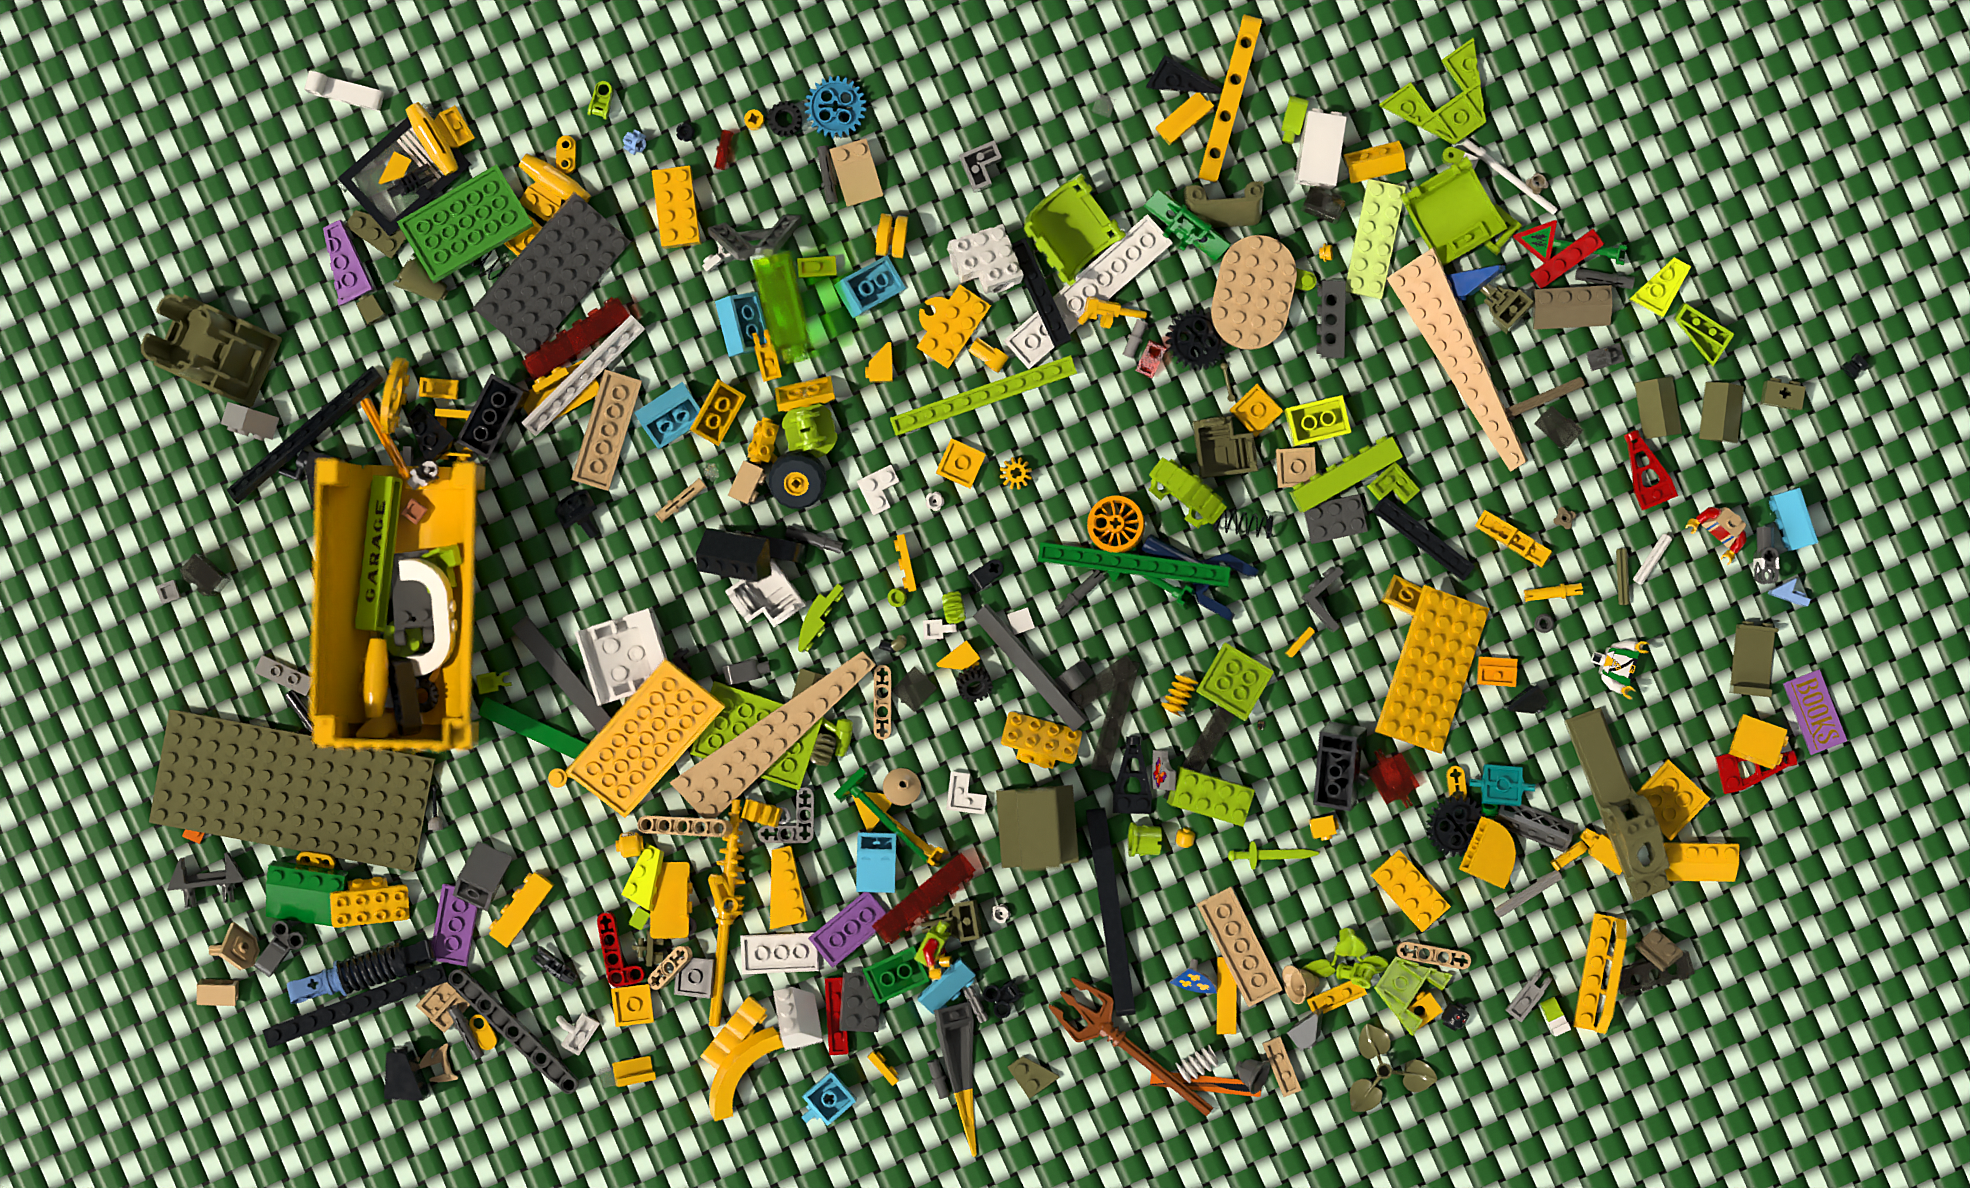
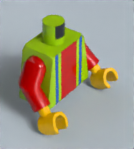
(933, 948)

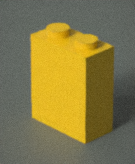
(1758, 742)

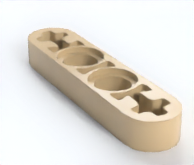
(886, 702)
(1433, 955)

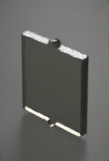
(914, 689)

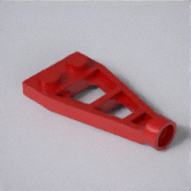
(1657, 493)
(1730, 776)

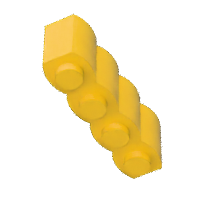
(735, 1031)

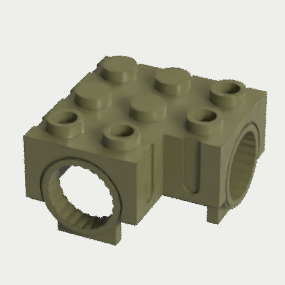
(1221, 451)

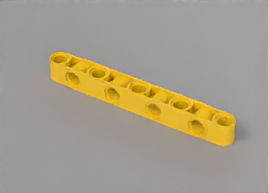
(1230, 98)

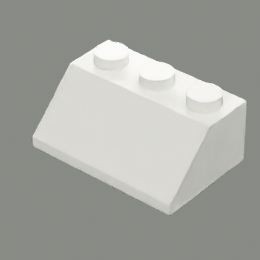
(797, 1017)

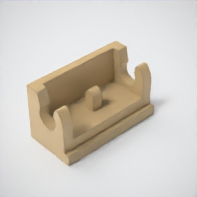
(217, 992)

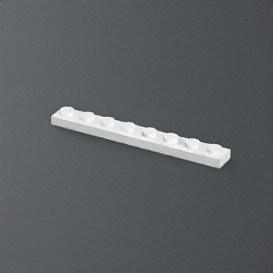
(583, 375)

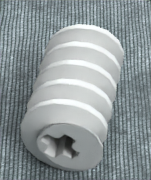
(1198, 1064)

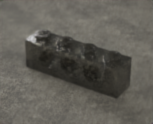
(1683, 971)

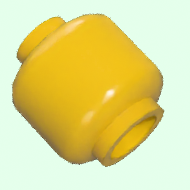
(629, 844)

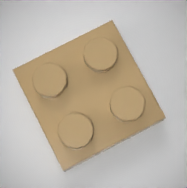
(1294, 466)

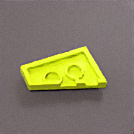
(1662, 287)
(642, 881)

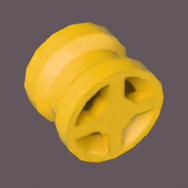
(755, 123)

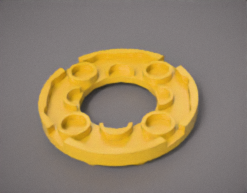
(394, 390)

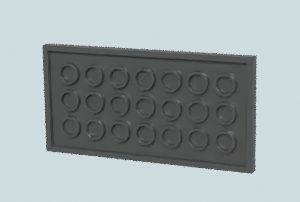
(552, 274)

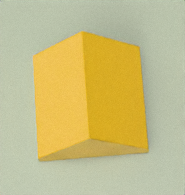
(1402, 595)

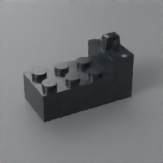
(1338, 765)

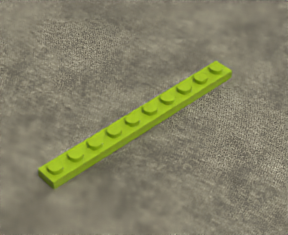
(983, 395)

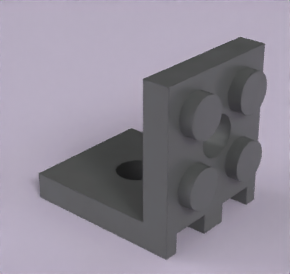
(1316, 588)

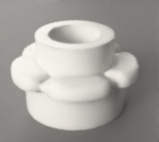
(934, 506)
(1005, 913)

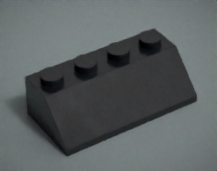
(493, 417)
(734, 555)

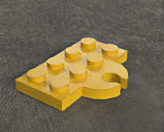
(951, 324)

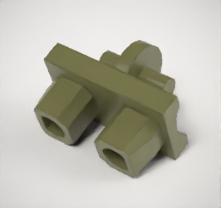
(651, 957)

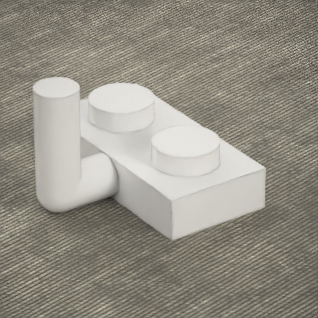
(579, 1033)

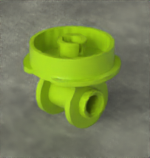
(810, 429)

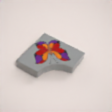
(1162, 774)

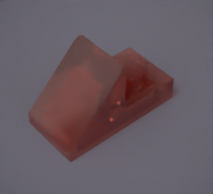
(1151, 358)

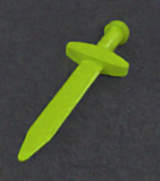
(1254, 854)

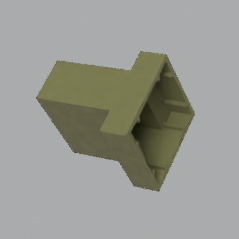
(1037, 827)

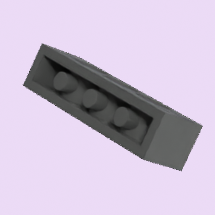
(1337, 290)

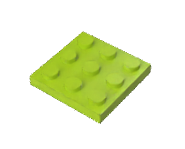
(1234, 681)

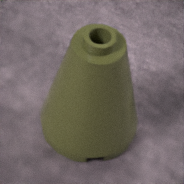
(417, 281)

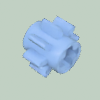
(634, 142)

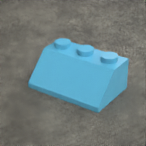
(739, 318)
(668, 415)
(1793, 519)
(948, 986)

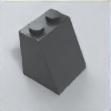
(482, 876)

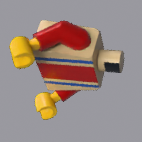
(1724, 526)

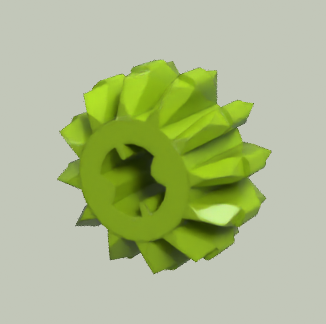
(953, 607)

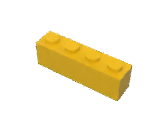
(521, 909)

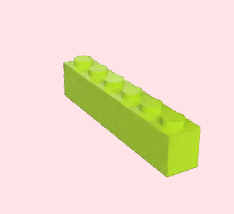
(1345, 474)

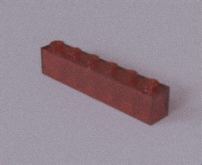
(576, 339)
(918, 902)

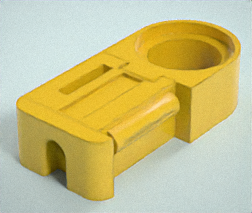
(1569, 855)

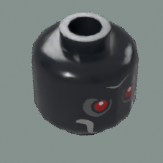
(1455, 1016)

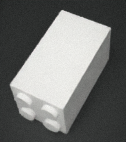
(1320, 149)

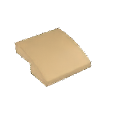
(438, 1001)

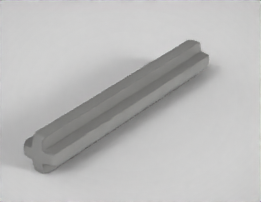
(1528, 893)

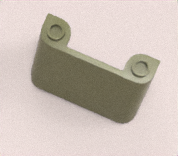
(1227, 212)

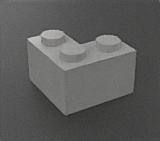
(975, 164)
(246, 421)

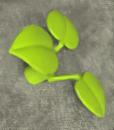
(1349, 946)

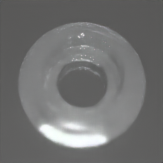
(711, 471)

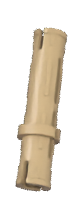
(680, 500)

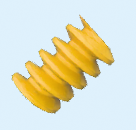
(1178, 694)

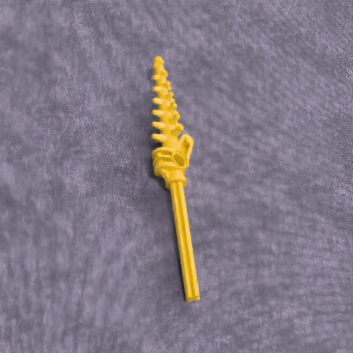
(723, 890)

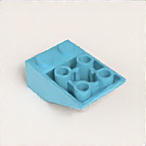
(876, 862)

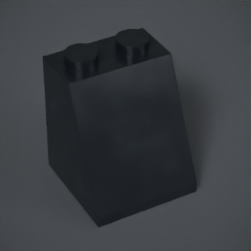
(403, 1076)

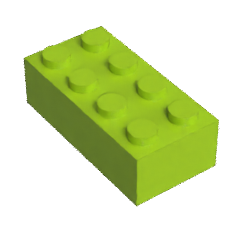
(1211, 796)

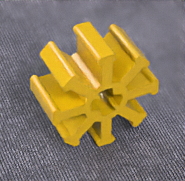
(761, 813)

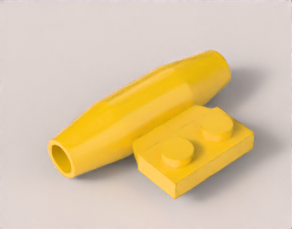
(440, 134)
(549, 188)
(374, 677)

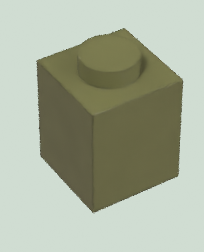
(370, 309)

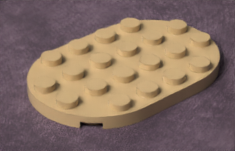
(1253, 292)

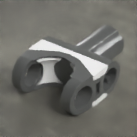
(1765, 545)

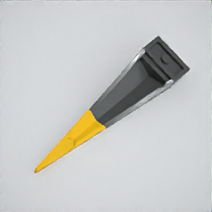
(956, 1042)

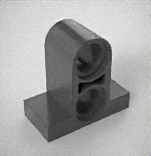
(1074, 676)

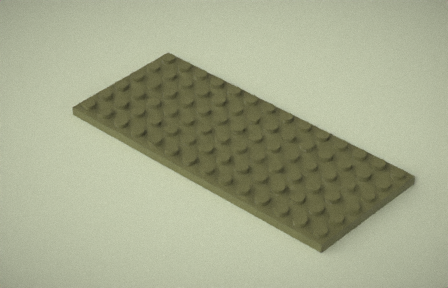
(290, 792)

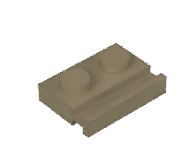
(1659, 949)

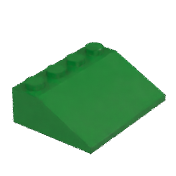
(302, 891)

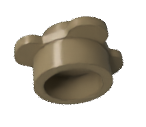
(1540, 179)
(1569, 517)

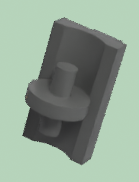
(1605, 357)
(424, 475)

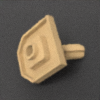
(238, 948)

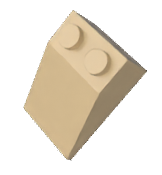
(856, 172)

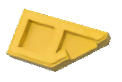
(395, 168)
(1294, 648)

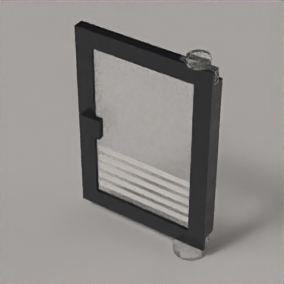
(365, 174)

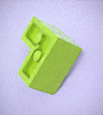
(445, 559)

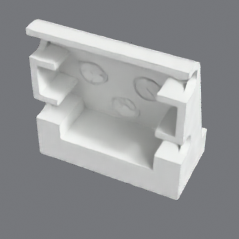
(621, 654)

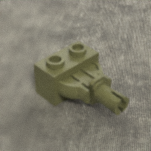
(1506, 306)
(963, 921)

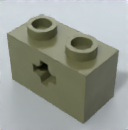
(1792, 401)

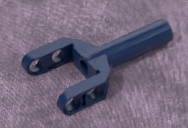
(1160, 549)

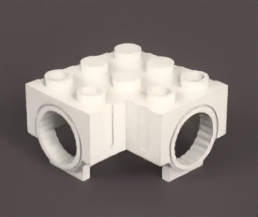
(987, 257)
(772, 596)

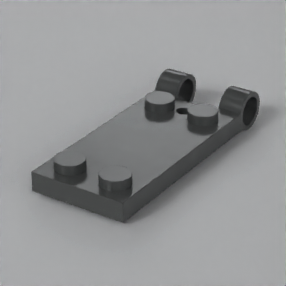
(411, 601)

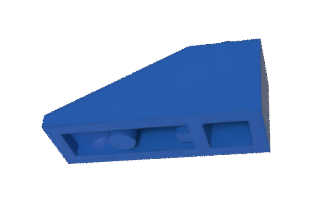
(1471, 281)

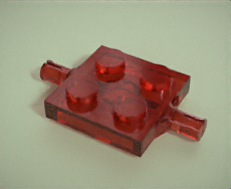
(1393, 778)

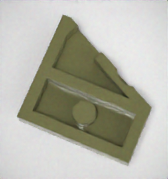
(1031, 1075)

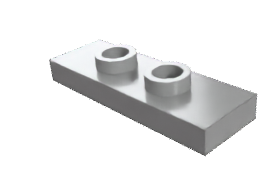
(283, 675)

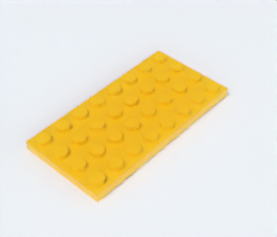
(1432, 669)
(645, 738)

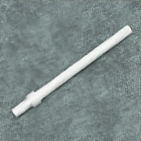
(1481, 154)

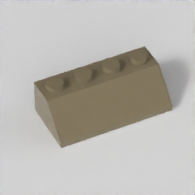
(1572, 307)

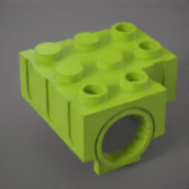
(1188, 490)

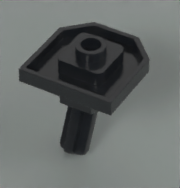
(576, 509)

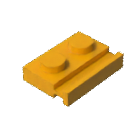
(1497, 671)

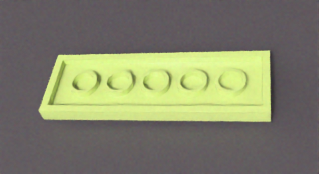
(1374, 239)

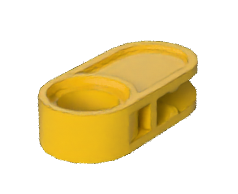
(485, 1036)

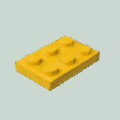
(804, 393)

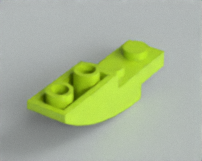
(813, 624)

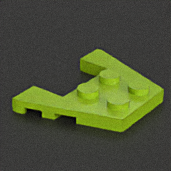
(1402, 983)

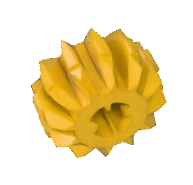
(1012, 468)

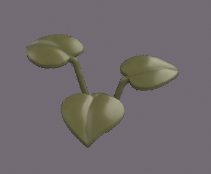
(1372, 1043)

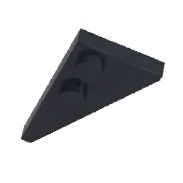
(1176, 77)

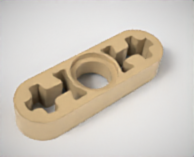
(678, 966)

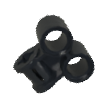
(1004, 996)

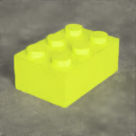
(1317, 421)

